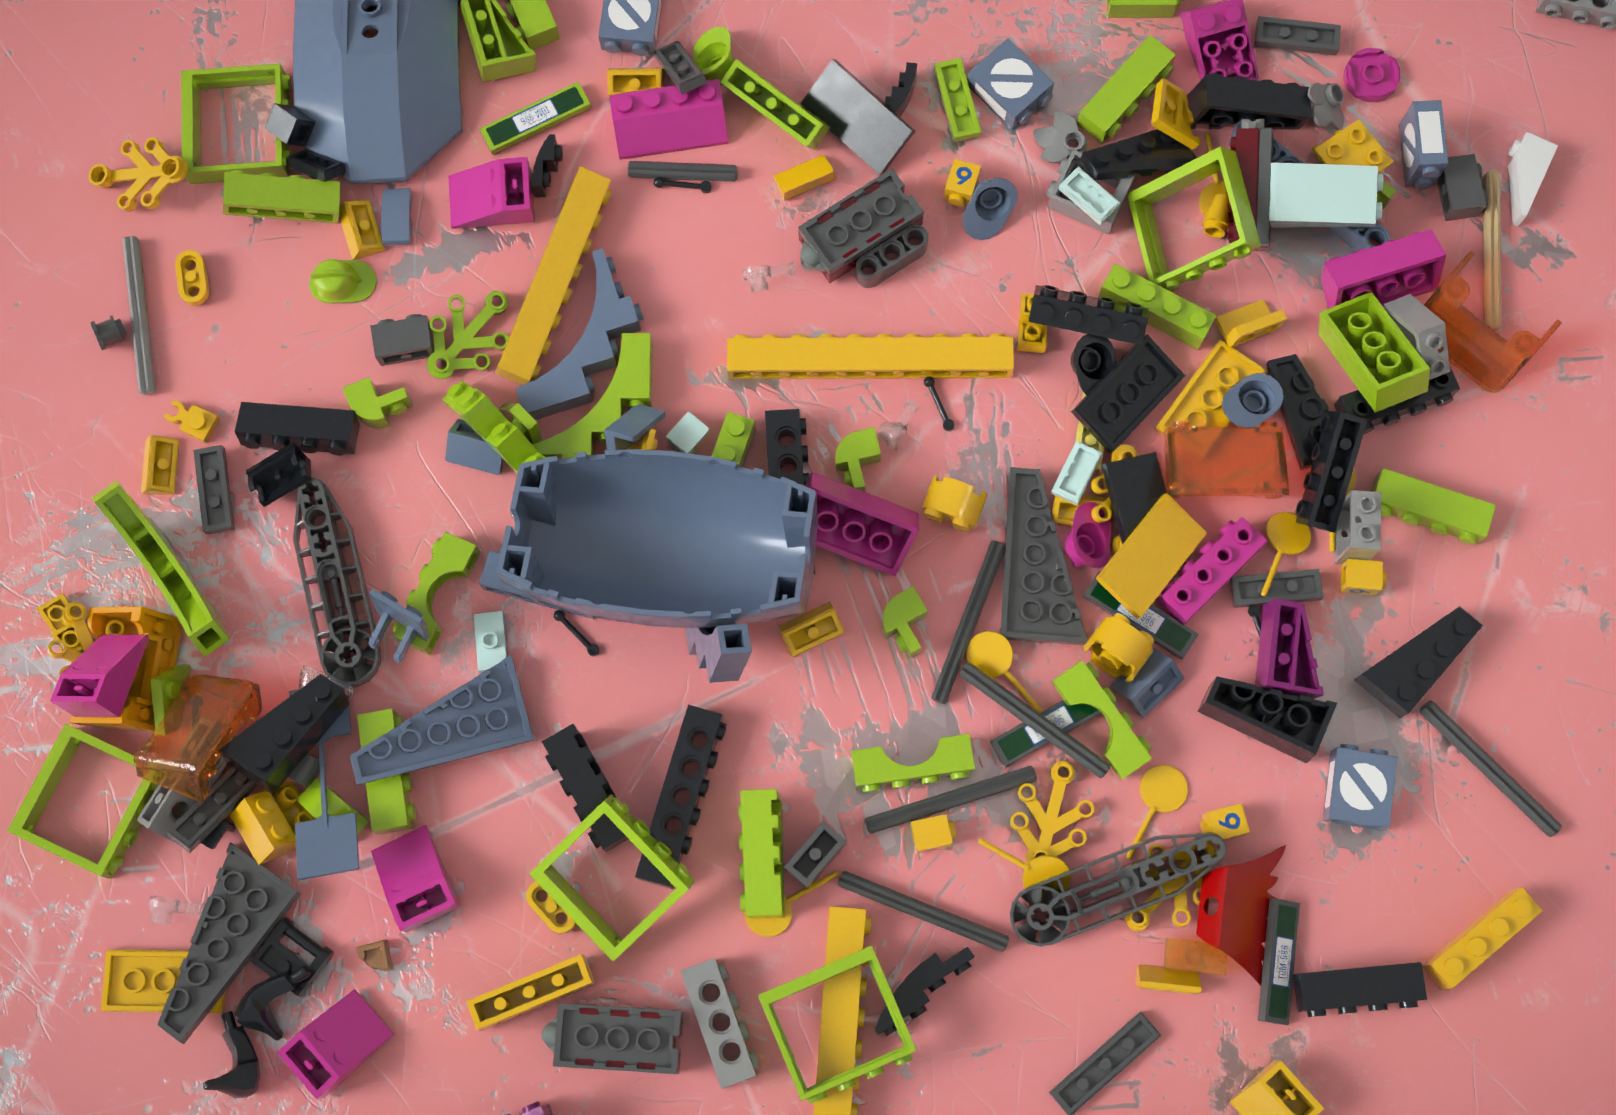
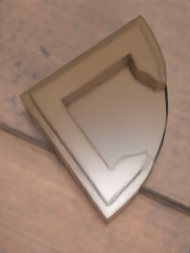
(376, 955)

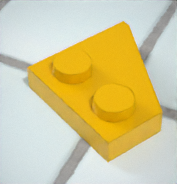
(1173, 114)

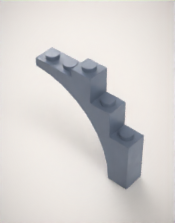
(568, 382)
(720, 650)

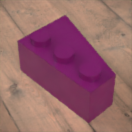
(1286, 651)

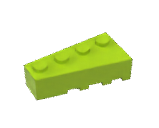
(762, 853)

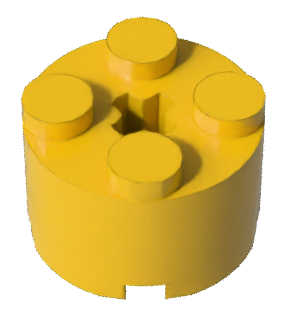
(953, 502)
(1119, 647)

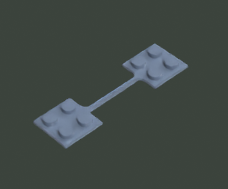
(329, 842)

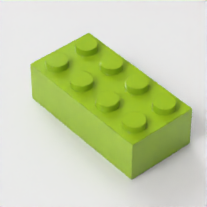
(1373, 352)

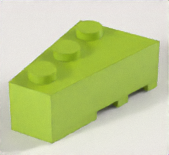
(495, 41)

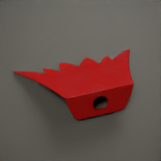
(1242, 910)

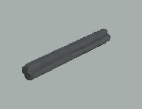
(683, 171)

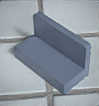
(632, 426)
(470, 450)
(1151, 683)

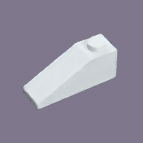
(1526, 171)

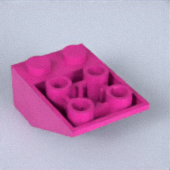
(1220, 39)
(492, 194)
(100, 677)
(414, 880)
(335, 1044)

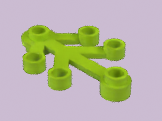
(465, 338)

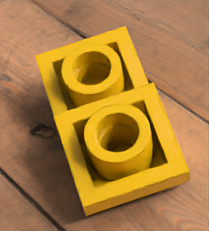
(1031, 335)
(52, 613)

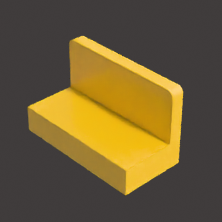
(1249, 323)

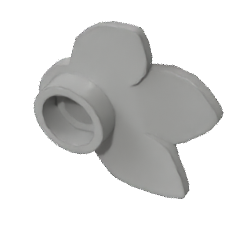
(1327, 104)
(1056, 138)

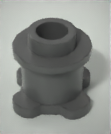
(108, 331)

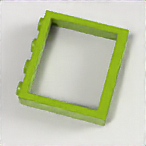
(195, 80)
(1180, 178)
(44, 787)
(575, 904)
(870, 1068)

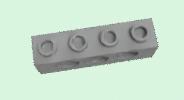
(1581, 11)
(157, 811)
(696, 980)

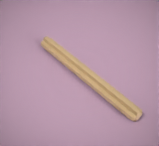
(1492, 251)

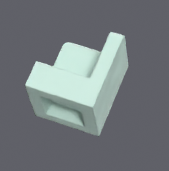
(687, 434)

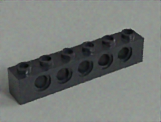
(781, 424)
(695, 722)

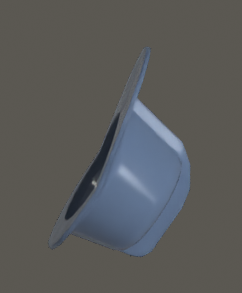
(989, 208)
(1252, 400)

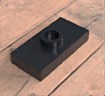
(315, 165)

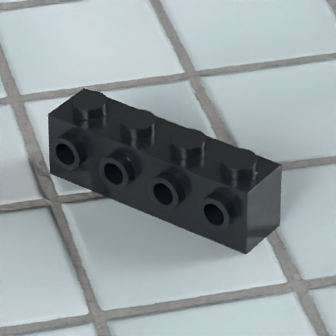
(1088, 314)
(1440, 391)
(307, 427)
(1330, 471)
(1360, 987)

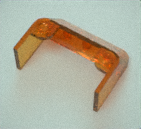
(1473, 344)

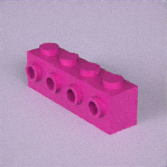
(1211, 571)

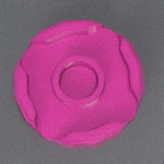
(1371, 75)

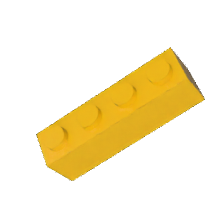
(1482, 938)
(530, 992)

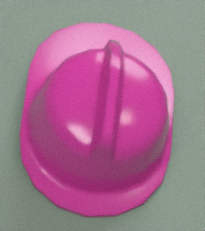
(1088, 541)

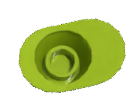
(713, 53)
(342, 281)

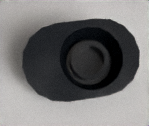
(1092, 360)

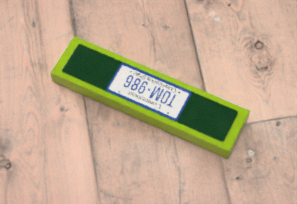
(535, 118)

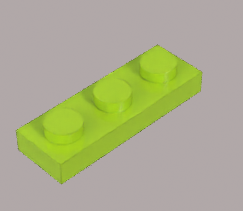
(957, 100)

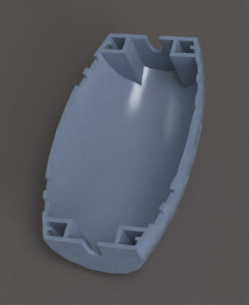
(661, 539)

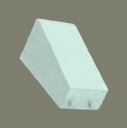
(1324, 195)

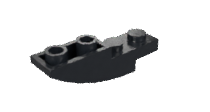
(910, 993)

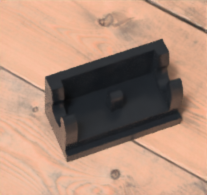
(279, 474)

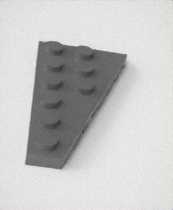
(1036, 580)
(230, 930)

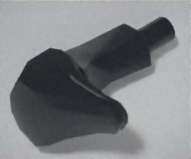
(255, 1008)
(245, 1072)

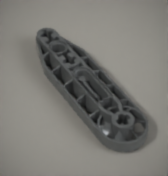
(330, 567)
(1131, 878)

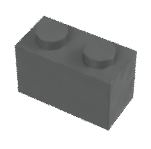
(1462, 188)
(402, 339)
(815, 855)

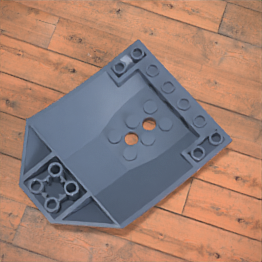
(379, 99)

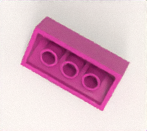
(668, 121)
(1387, 270)
(862, 525)

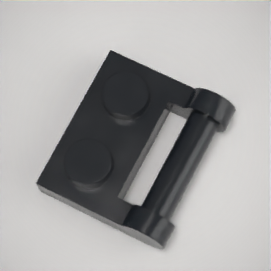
(276, 958)

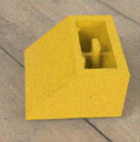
(269, 821)
(1275, 1093)

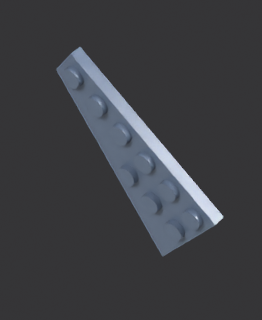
(463, 724)

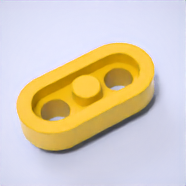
(192, 279)
(548, 910)

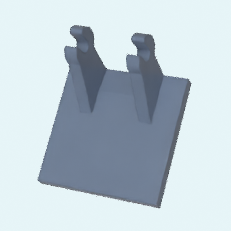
(390, 610)

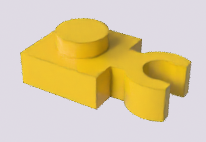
(194, 422)

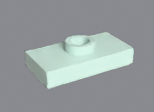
(1089, 195)
(1076, 473)
(490, 639)

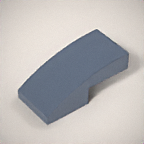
(396, 216)

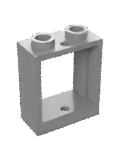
(1070, 209)
(1423, 331)
(1362, 523)

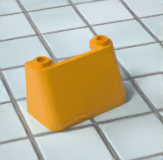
(158, 657)

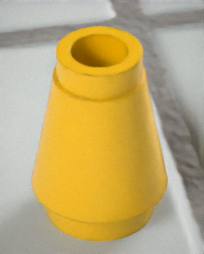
(1217, 217)

